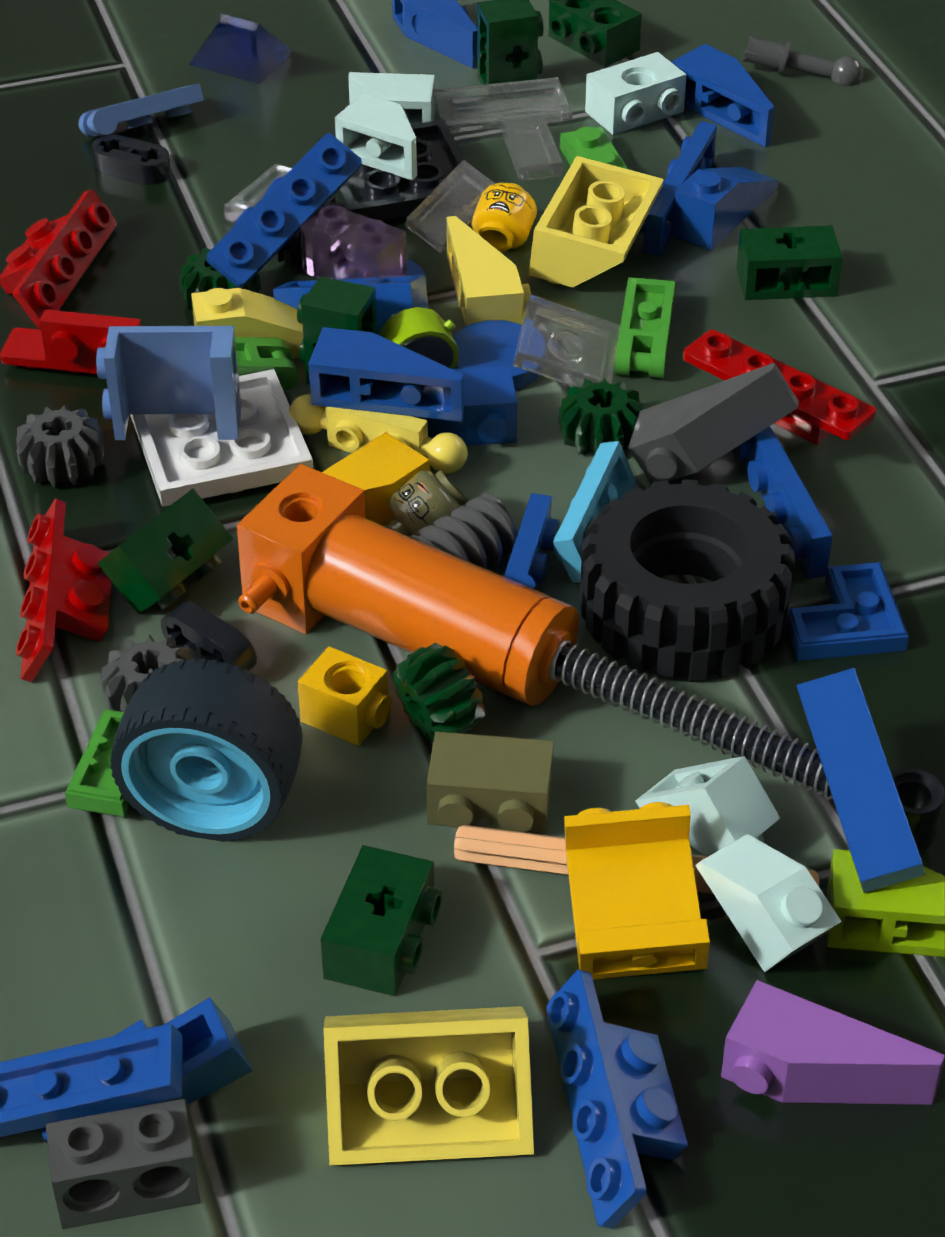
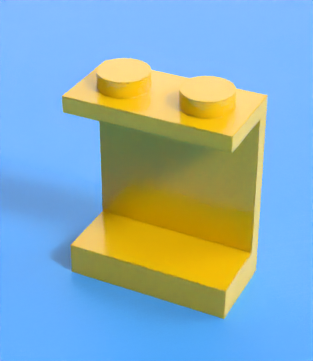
(634, 891)

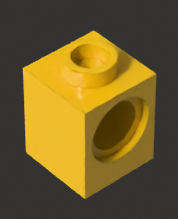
(344, 696)

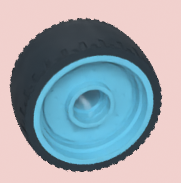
(207, 750)

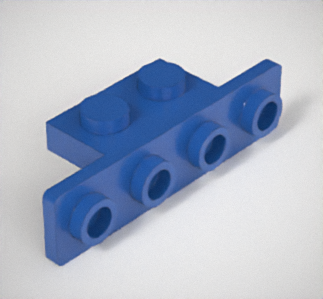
(285, 206)
(615, 1098)

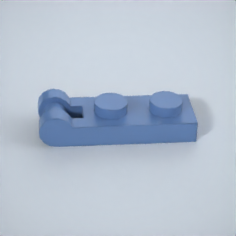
(138, 111)

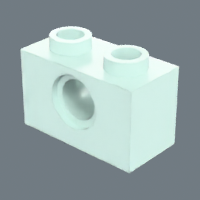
(635, 93)

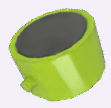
(423, 333)

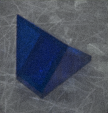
(241, 50)

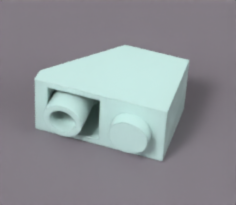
(412, 91)

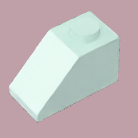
(379, 135)
(722, 799)
(768, 899)

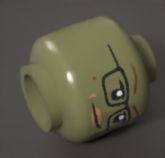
(424, 501)

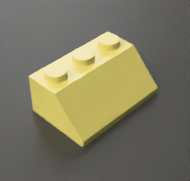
(591, 221)
(428, 1085)

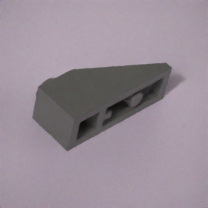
(708, 423)

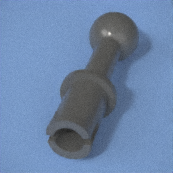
(843, 71)

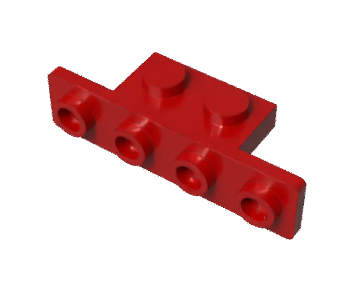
(57, 256)
(64, 342)
(820, 406)
(63, 592)

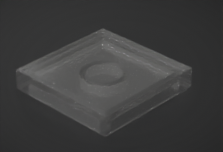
(565, 343)

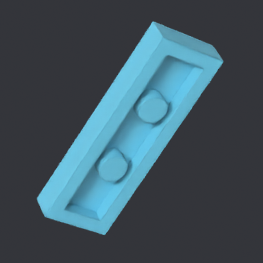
(604, 480)

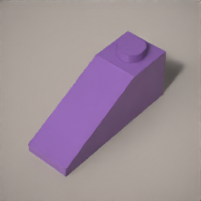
(821, 1056)

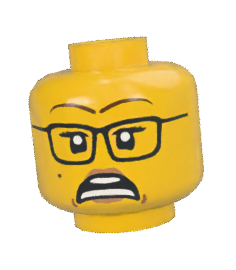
(504, 216)

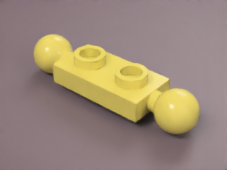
(355, 428)

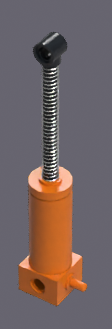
(317, 556)

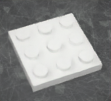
(188, 455)

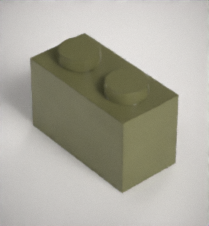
(490, 782)

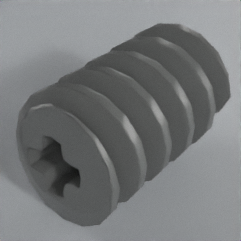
(473, 532)

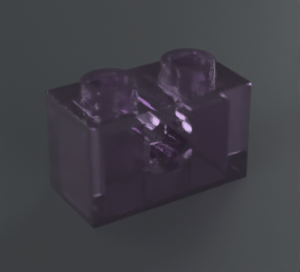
(351, 246)

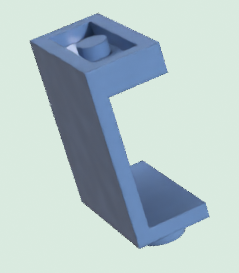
(171, 374)

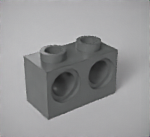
(122, 1163)

